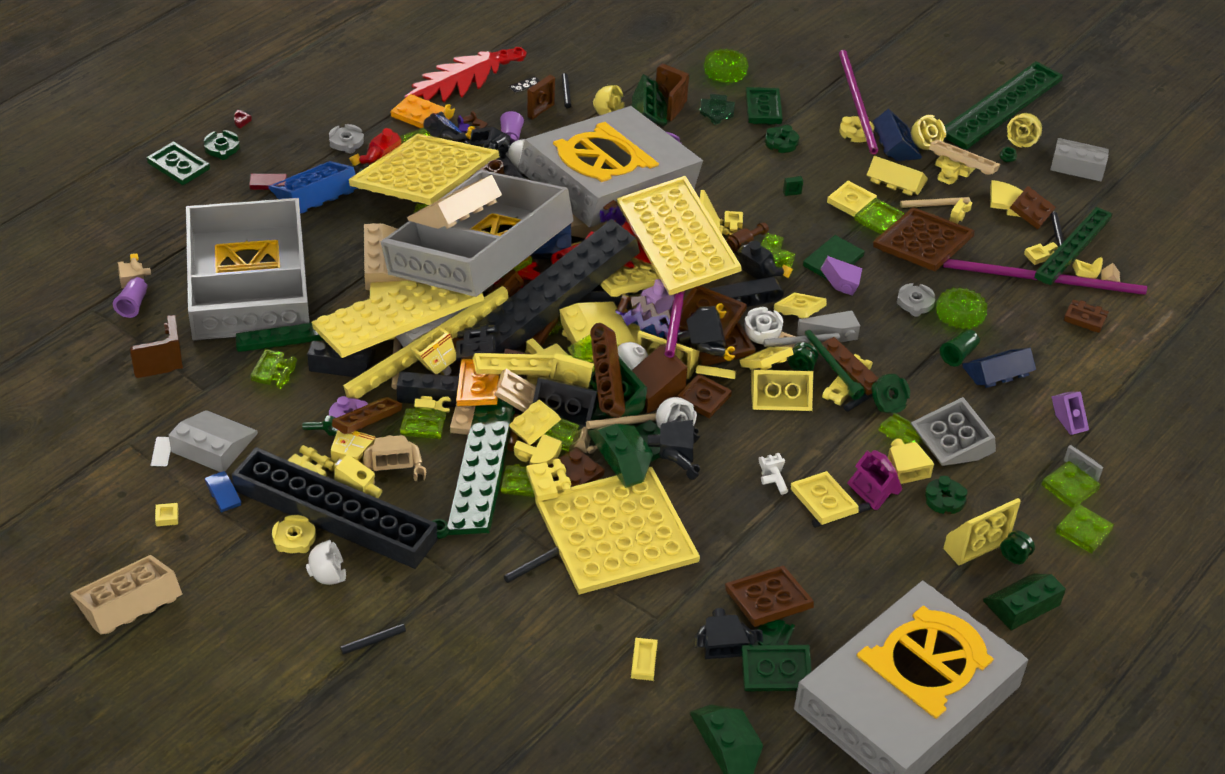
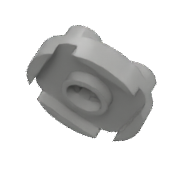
(339, 138)
(909, 300)

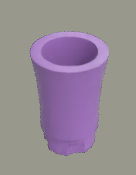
(511, 125)
(130, 299)

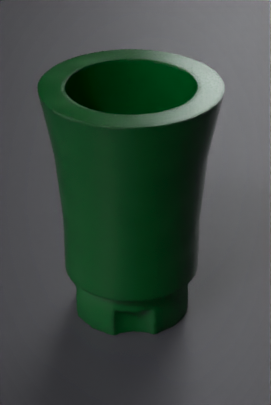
(959, 348)

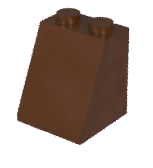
(662, 376)

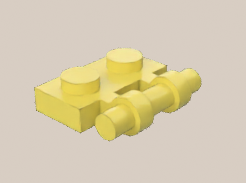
(311, 454)
(542, 480)

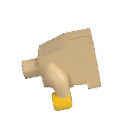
(131, 270)

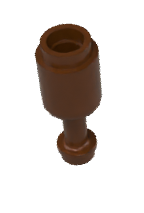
(744, 236)

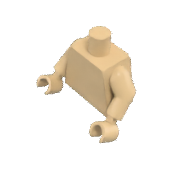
(394, 453)

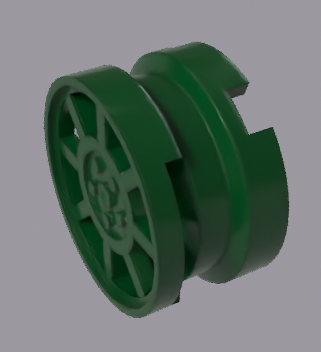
(803, 358)
(1017, 547)

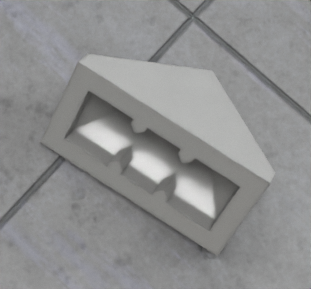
(1084, 462)

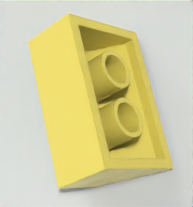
(896, 176)
(685, 354)
(782, 390)

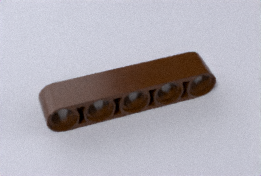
(607, 370)

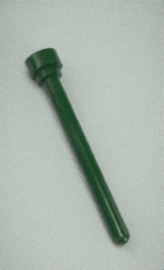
(854, 389)

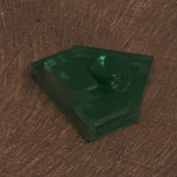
(717, 108)

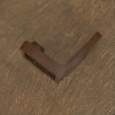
(673, 85)
(158, 356)

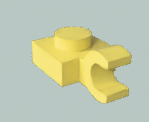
(959, 210)
(733, 221)
(1039, 254)
(428, 403)

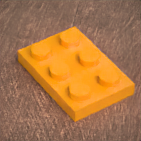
(415, 110)
(476, 388)

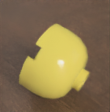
(608, 99)
(1024, 130)
(926, 131)

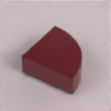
(241, 118)

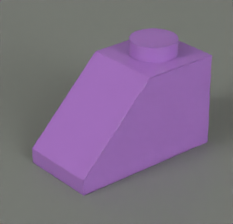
(842, 275)
(1071, 412)

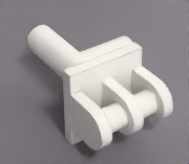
(773, 466)

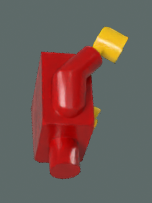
(378, 147)

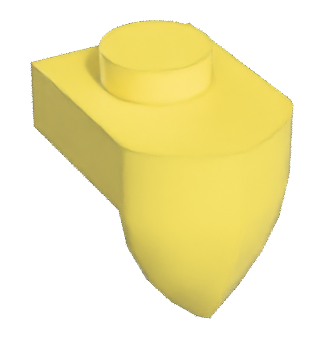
(1088, 270)

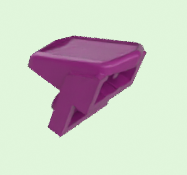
(875, 479)

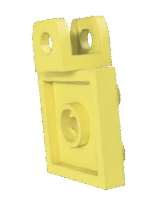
(951, 169)

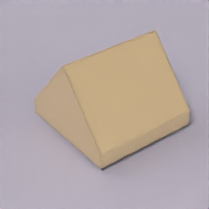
(1110, 273)
(581, 440)

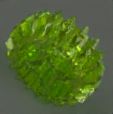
(726, 65)
(961, 308)

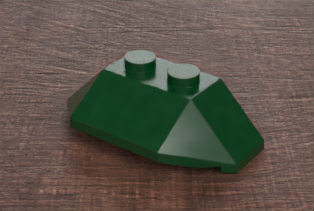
(650, 101)
(623, 451)
(729, 738)

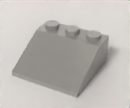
(1080, 159)
(955, 434)
(210, 440)

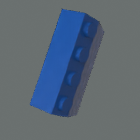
(316, 185)

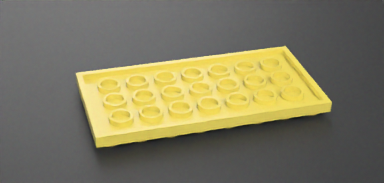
(678, 235)
(388, 315)

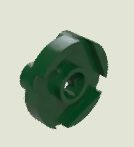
(774, 138)
(221, 144)
(881, 393)
(944, 485)

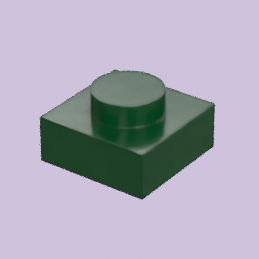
(793, 186)

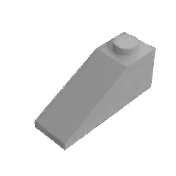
(843, 323)

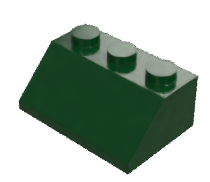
(633, 390)
(1026, 599)

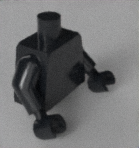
(490, 138)
(676, 444)
(725, 635)

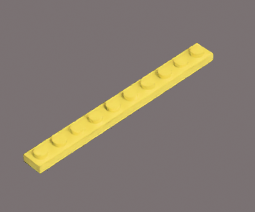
(405, 357)

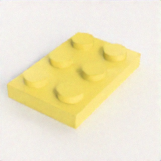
(824, 498)

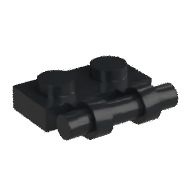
(469, 346)

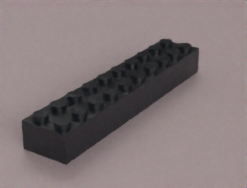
(561, 286)
(335, 507)

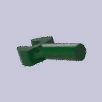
(325, 425)

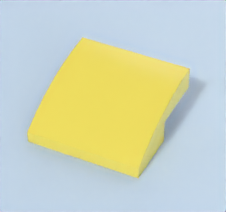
(1003, 196)

